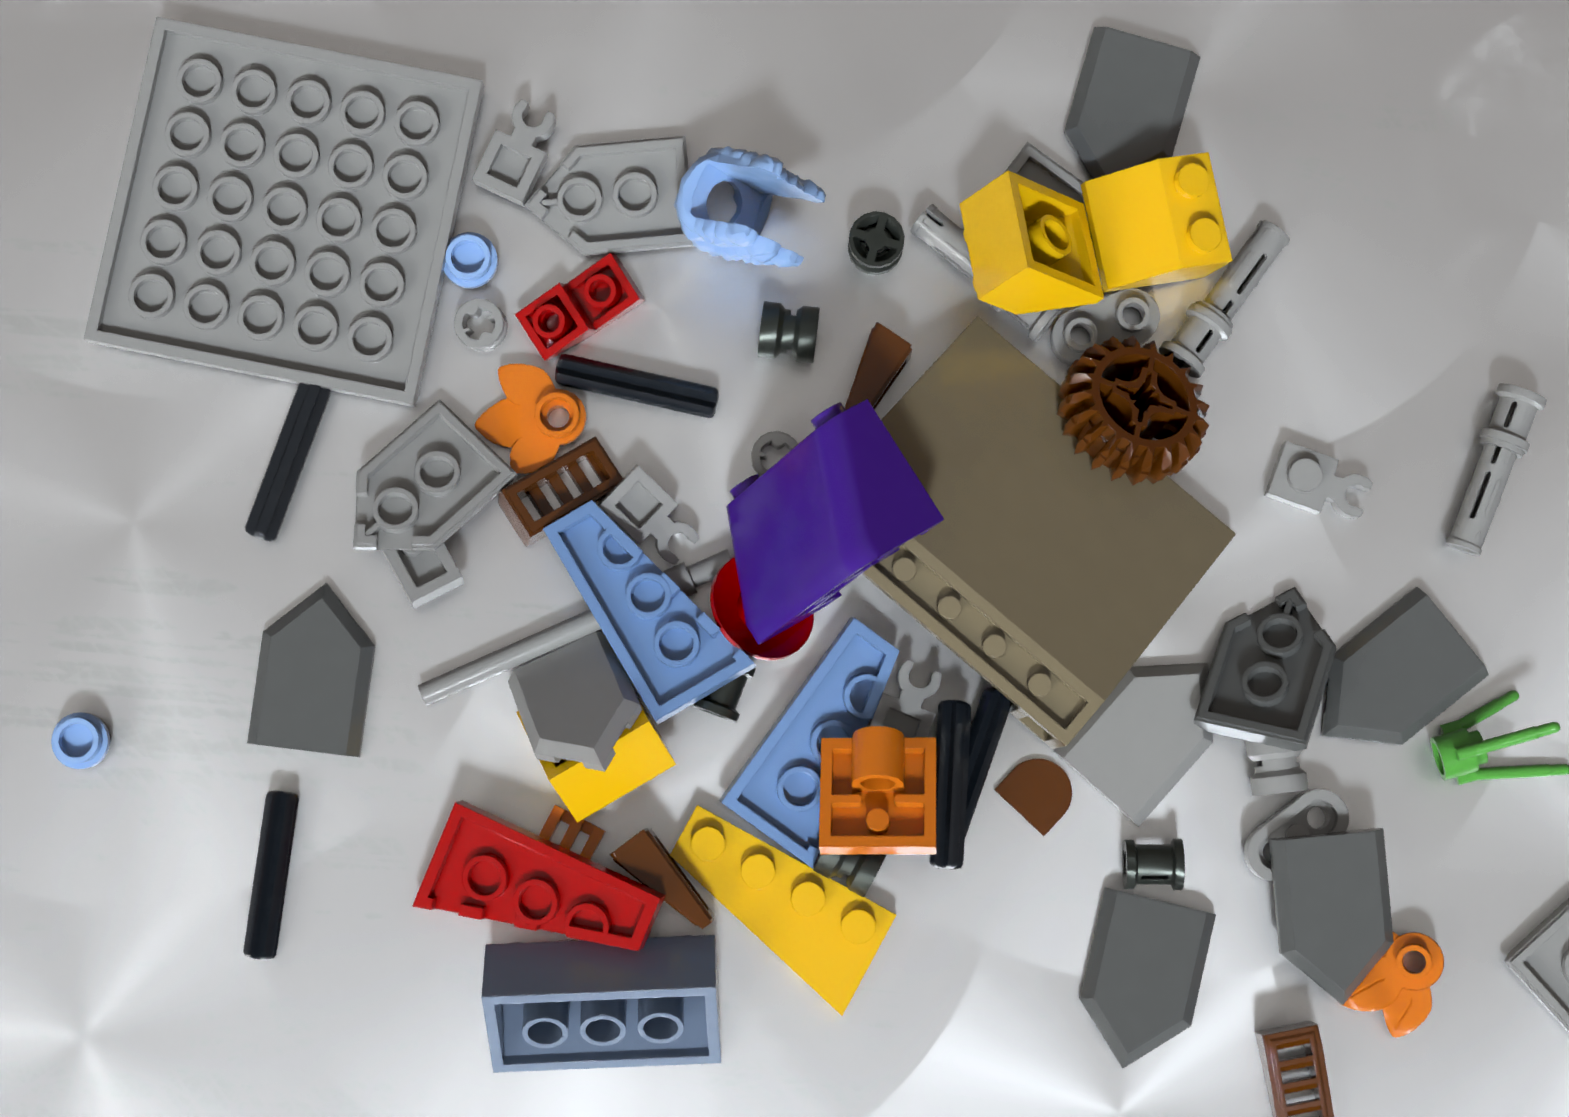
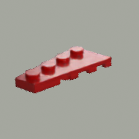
(525, 880)

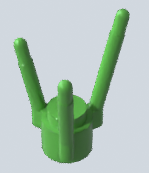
(1461, 752)

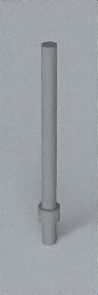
(555, 636)

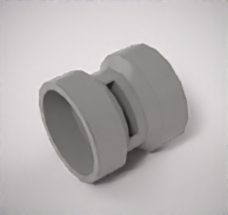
(1275, 770)

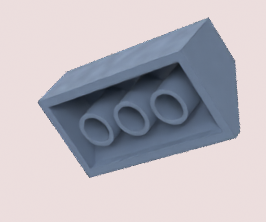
(601, 1004)

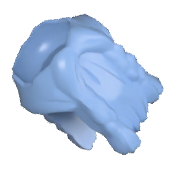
(754, 184)

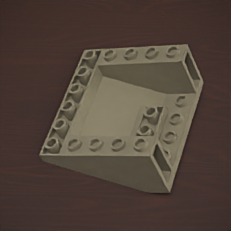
(1041, 563)

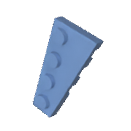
(653, 627)
(782, 777)

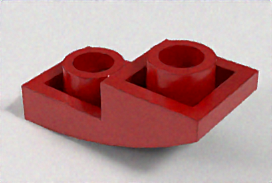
(580, 307)

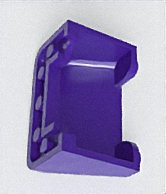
(823, 518)

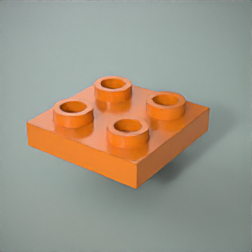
(878, 793)

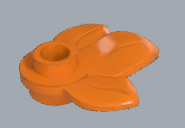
(524, 415)
(1395, 989)

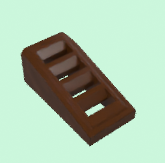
(879, 366)
(511, 496)
(654, 867)
(1288, 1036)

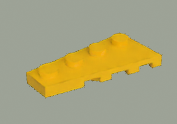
(796, 912)

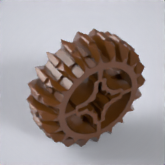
(1142, 403)

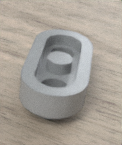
(1103, 322)
(1293, 821)

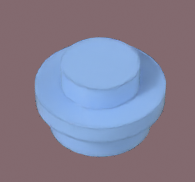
(470, 260)
(80, 740)

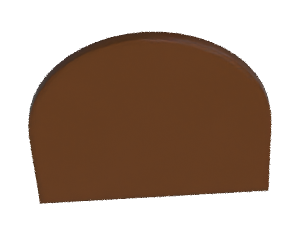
(1037, 792)

